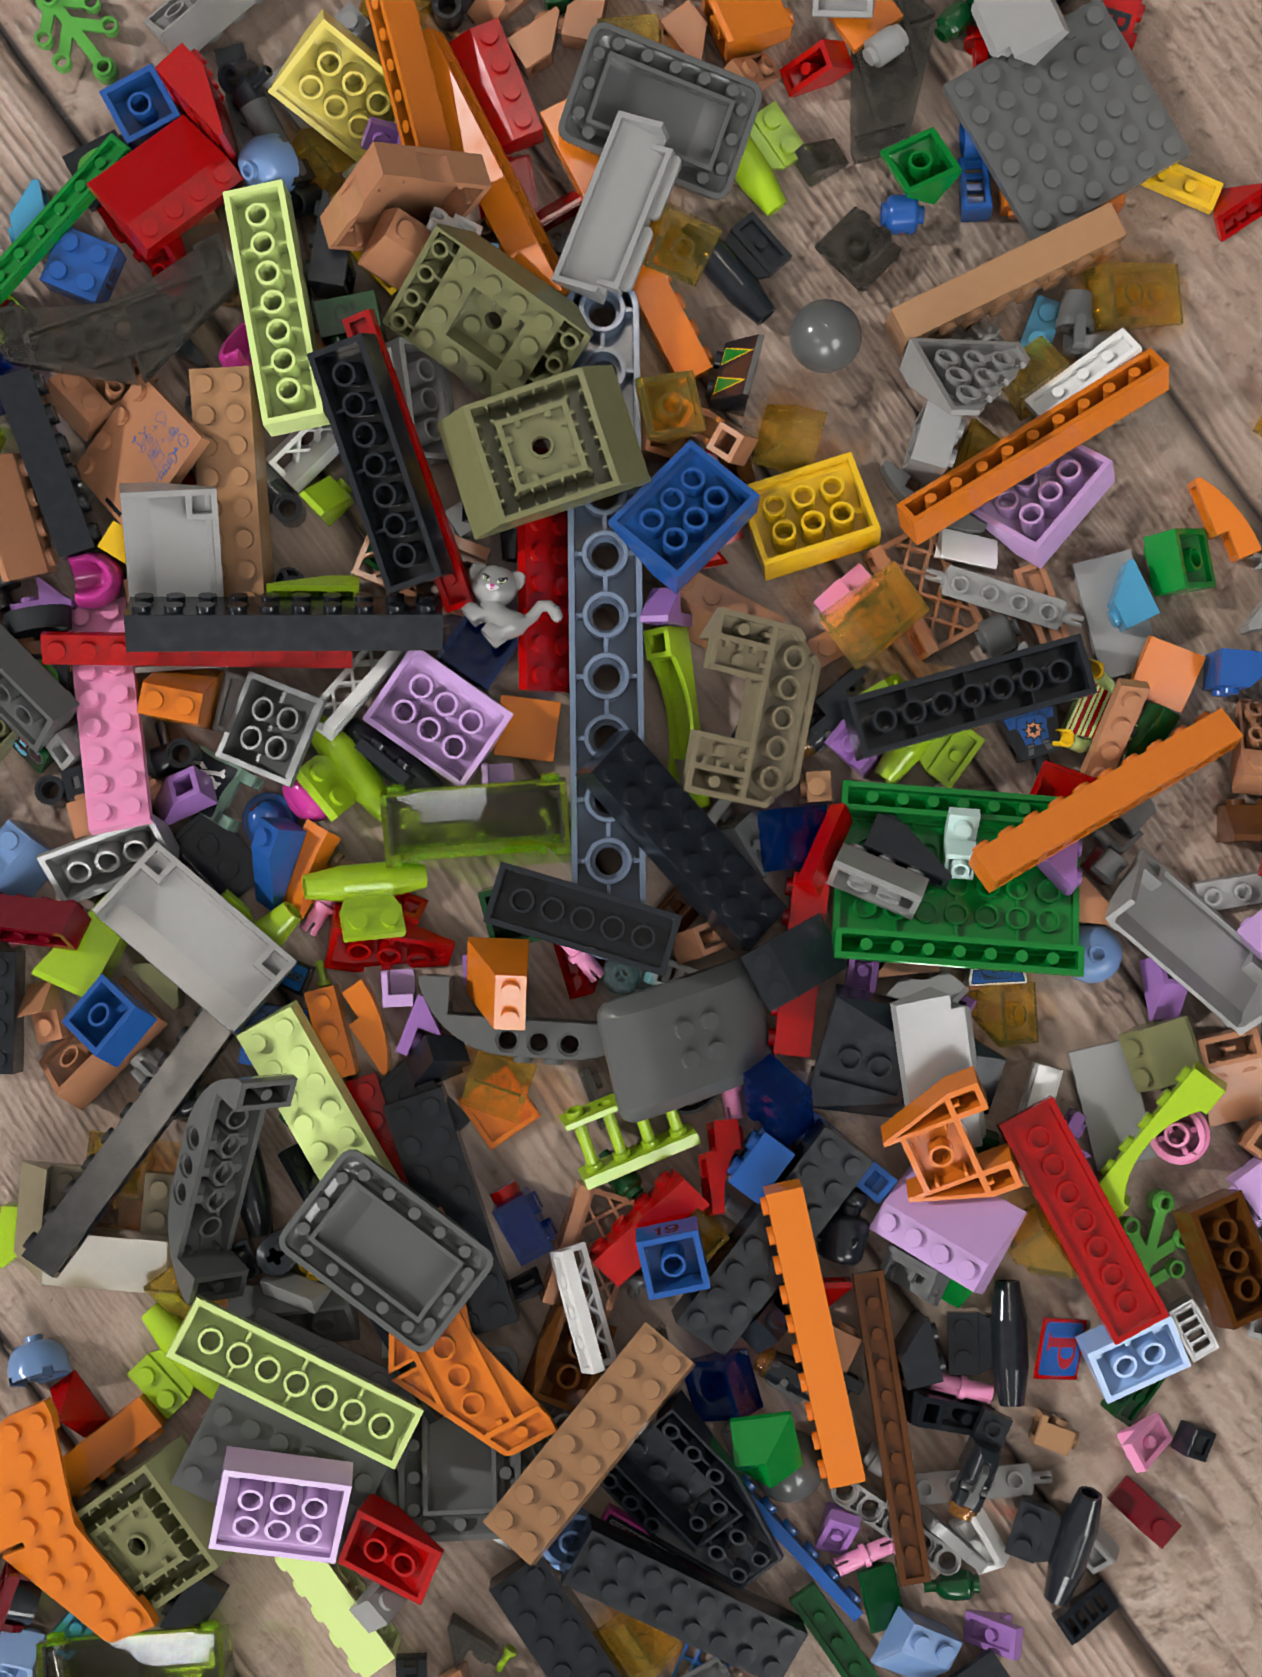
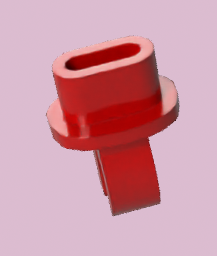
(975, 46)

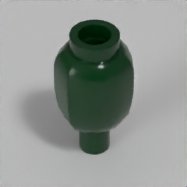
(954, 20)
(626, 1185)
(955, 1587)

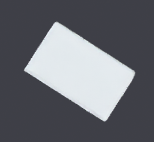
(967, 549)
(983, 1538)

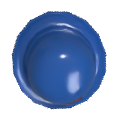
(264, 805)

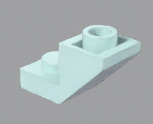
(959, 841)

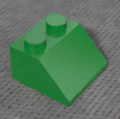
(1179, 561)

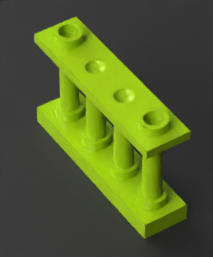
(624, 1158)

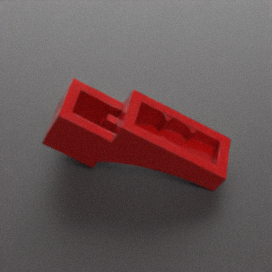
(723, 1140)

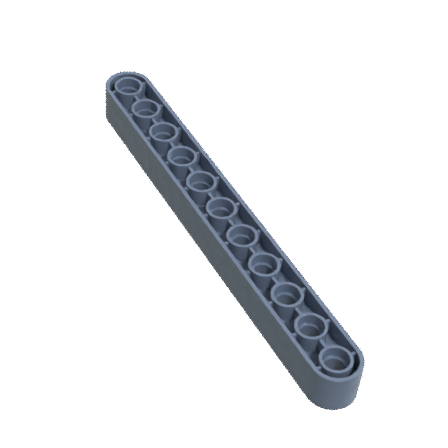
(597, 648)

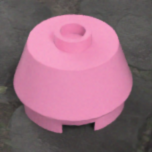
(1183, 1140)

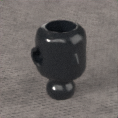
(846, 1232)

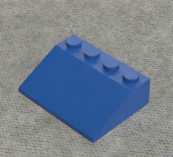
(684, 515)

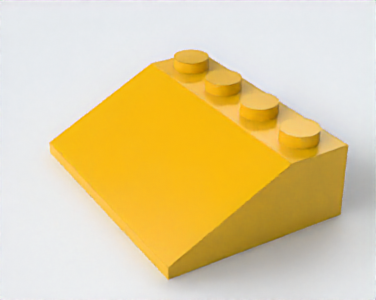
(812, 517)

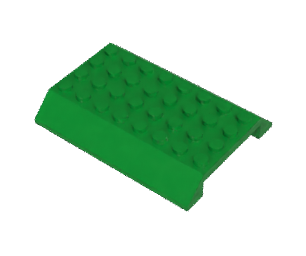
(1012, 929)

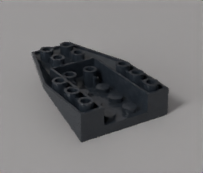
(859, 1058)
(693, 1497)

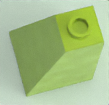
(79, 969)

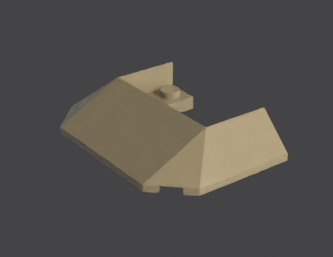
(772, 716)
(109, 1256)

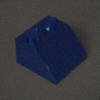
(723, 1386)

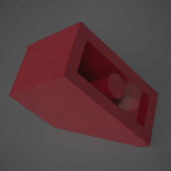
(1144, 1512)

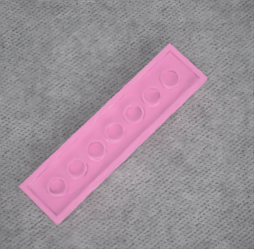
(110, 732)

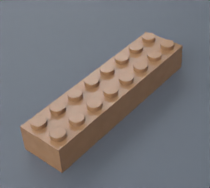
(1008, 279)
(235, 463)
(589, 1444)

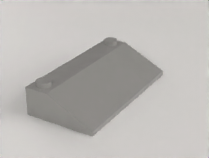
(171, 543)
(195, 938)
(1188, 941)

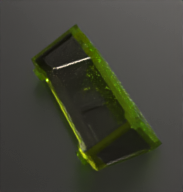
(475, 819)
(150, 1653)

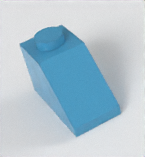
(27, 208)
(1130, 598)

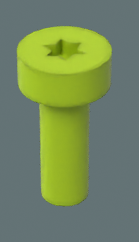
(324, 982)
(509, 1652)

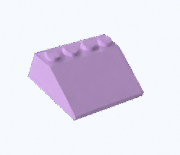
(1048, 505)
(438, 717)
(952, 1236)
(281, 1505)

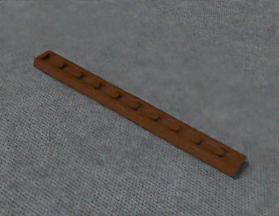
(891, 1427)

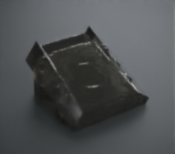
(859, 248)

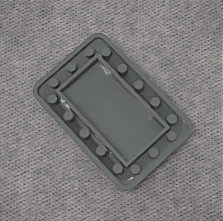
(699, 103)
(683, 1039)
(386, 1250)
(454, 1478)

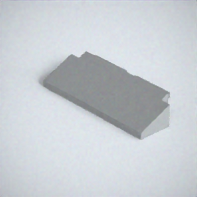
(1020, 27)
(616, 212)
(933, 1042)

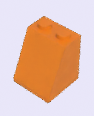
(746, 26)
(181, 696)
(499, 980)

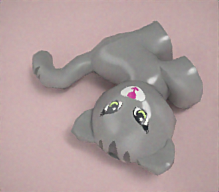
(495, 589)

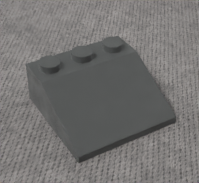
(271, 729)

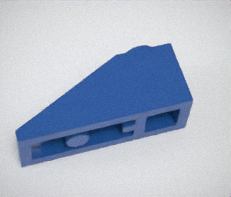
(274, 858)

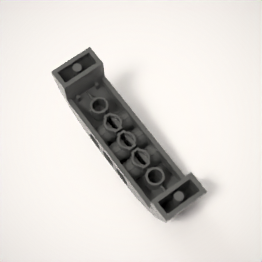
(478, 1033)
(214, 1179)

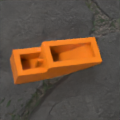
(1223, 520)
(313, 857)
(370, 1025)

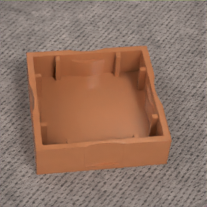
(404, 179)

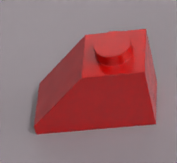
(817, 67)

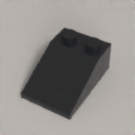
(792, 962)

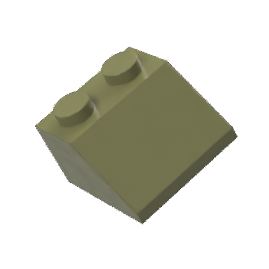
(1159, 1052)

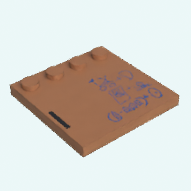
(139, 443)

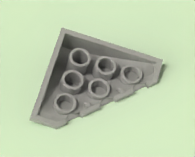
(961, 373)

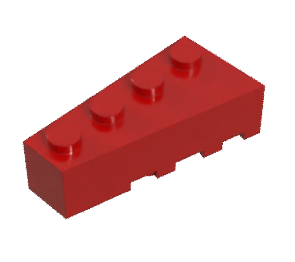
(667, 1201)

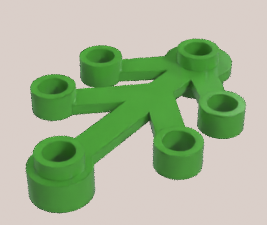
(72, 29)
(1149, 1251)

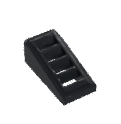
(1084, 1627)

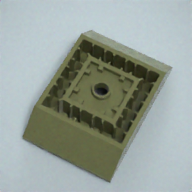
(448, 306)
(588, 459)
(164, 1517)

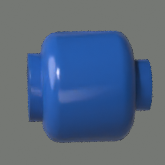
(901, 214)

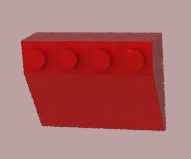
(498, 85)
(198, 97)
(165, 185)

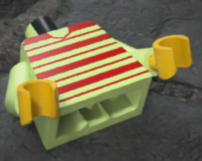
(1086, 713)

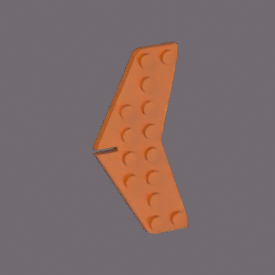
(472, 1388)
(56, 1547)

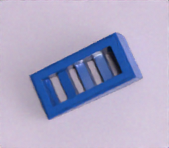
(977, 207)

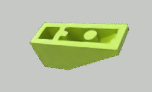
(317, 586)

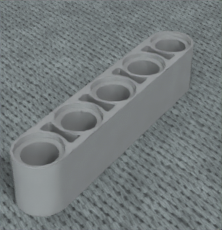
(878, 1519)

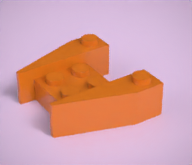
(941, 1146)

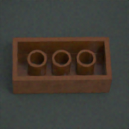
(1224, 1255)

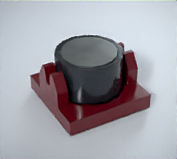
(17, 1600)

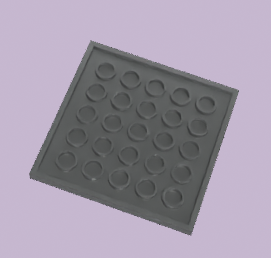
(1068, 127)
(245, 1423)

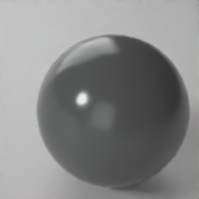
(825, 336)
(801, 1482)

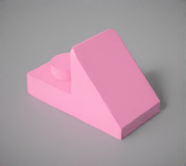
(842, 587)
(1144, 1441)

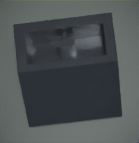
(917, 1352)

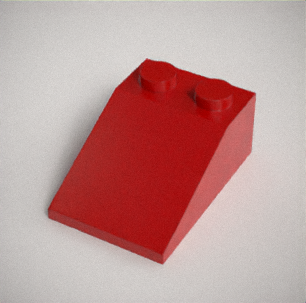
(391, 1549)

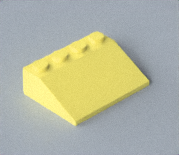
(334, 84)

